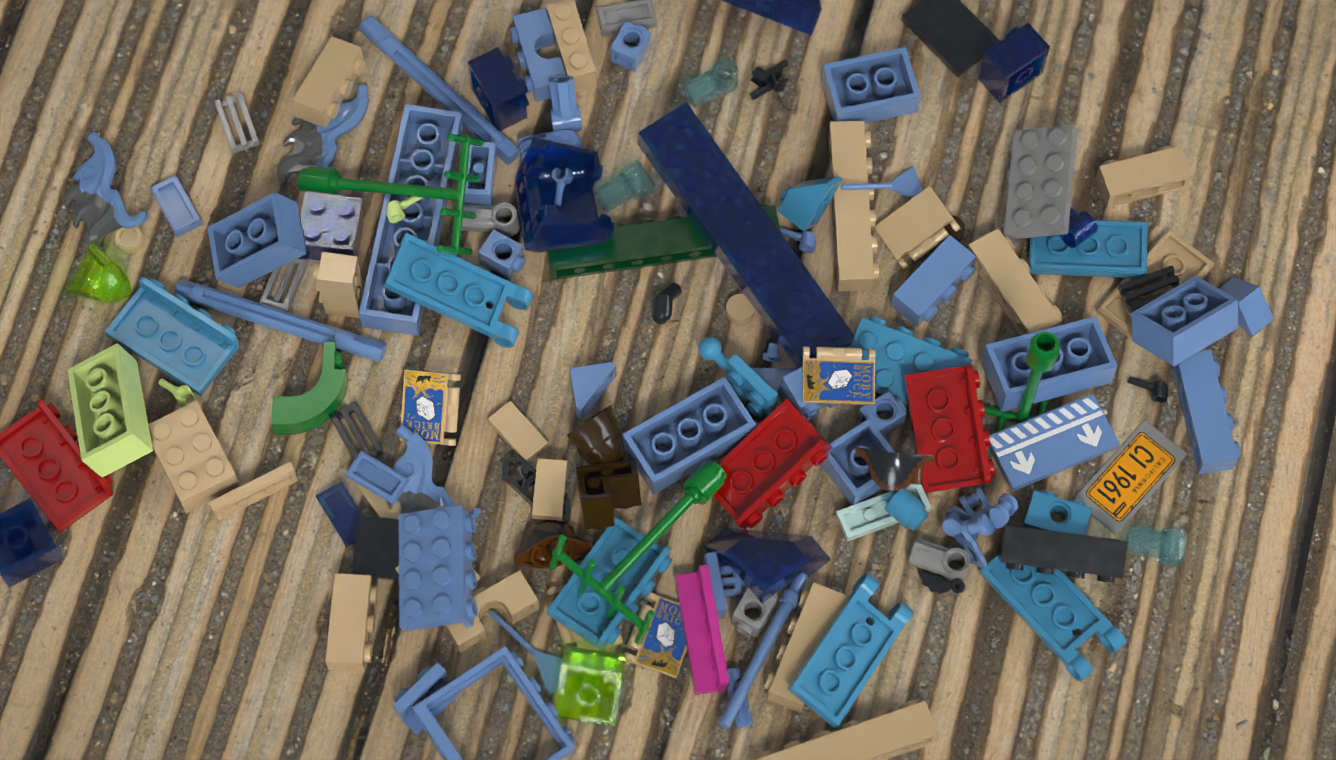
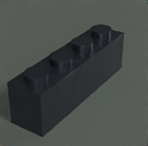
(1063, 551)

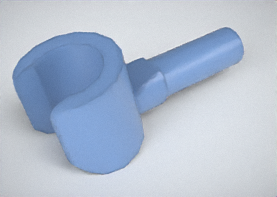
(560, 185)
(806, 239)

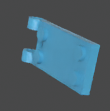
(455, 288)
(1053, 610)
(848, 653)

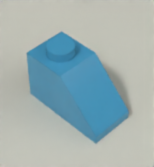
(808, 200)

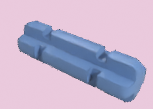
(743, 717)

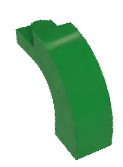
(312, 409)

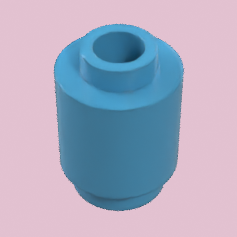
(906, 508)

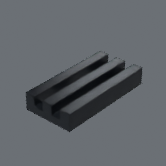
(1144, 280)
(345, 413)

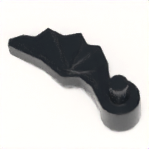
(938, 584)

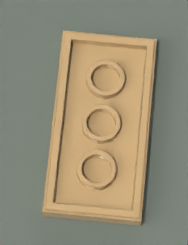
(1167, 252)

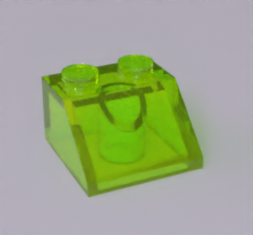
(590, 685)

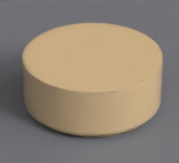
(129, 240)
(739, 309)

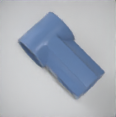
(564, 111)

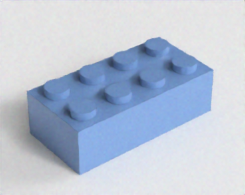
(1082, 364)
(688, 435)

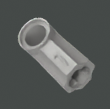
(488, 219)
(936, 559)

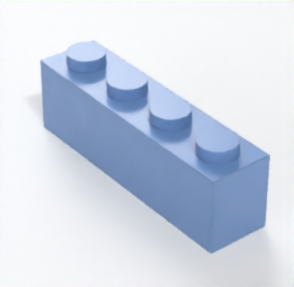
(1205, 413)

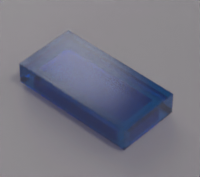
(340, 511)

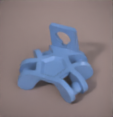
(968, 525)

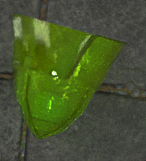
(100, 278)

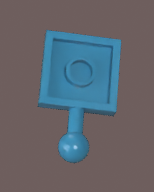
(746, 383)

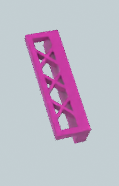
(702, 631)

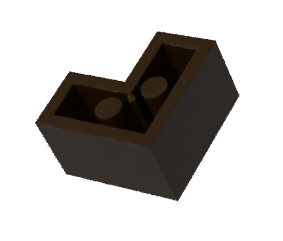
(607, 488)

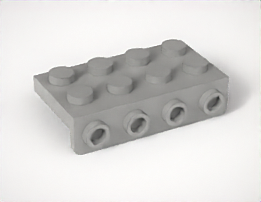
(1040, 182)

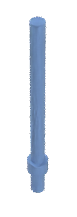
(788, 602)

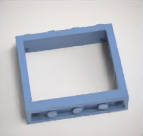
(527, 686)

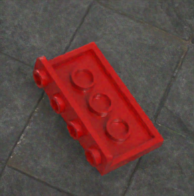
(949, 425)
(769, 464)
(51, 467)

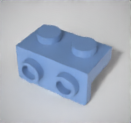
(428, 682)

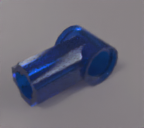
(1081, 227)

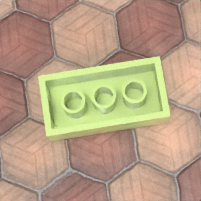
(109, 410)

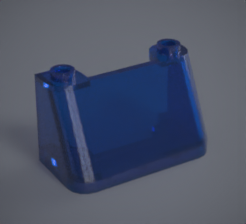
(577, 219)

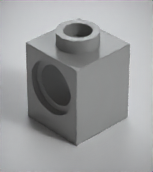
(752, 626)

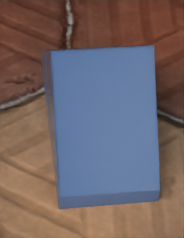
(1252, 306)
(589, 384)

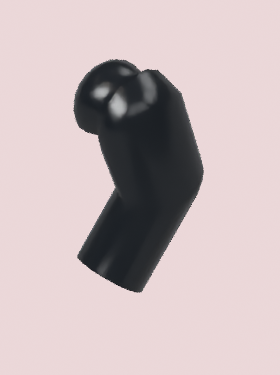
(664, 303)

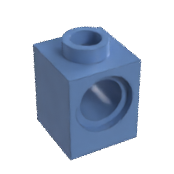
(629, 56)
(497, 244)
(885, 403)

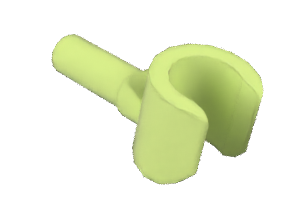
(395, 208)
(180, 393)

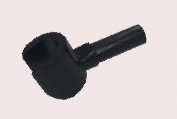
(762, 77)
(774, 85)
(1158, 388)

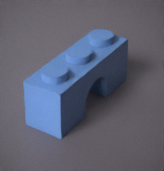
(532, 33)

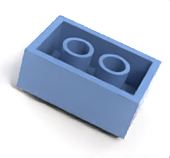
(871, 87)
(256, 240)
(1184, 320)

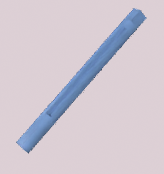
(437, 88)
(280, 320)

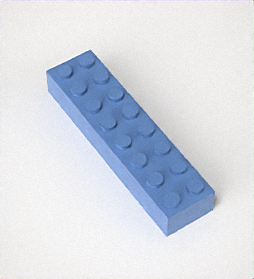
(418, 159)

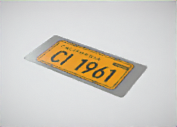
(1131, 476)

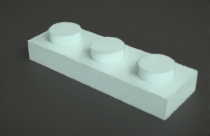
(871, 515)

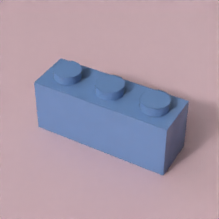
(934, 281)

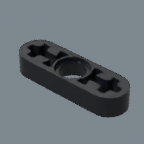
(516, 481)

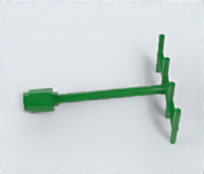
(331, 182)
(1040, 357)
(697, 489)

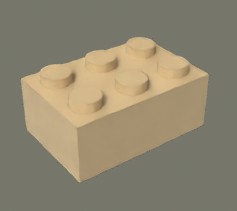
(192, 457)

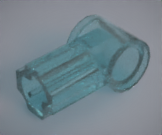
(710, 84)
(631, 183)
(1166, 544)

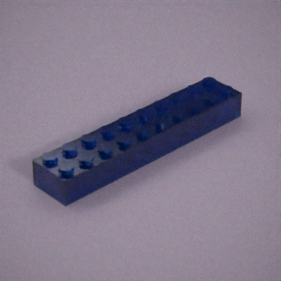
(742, 235)

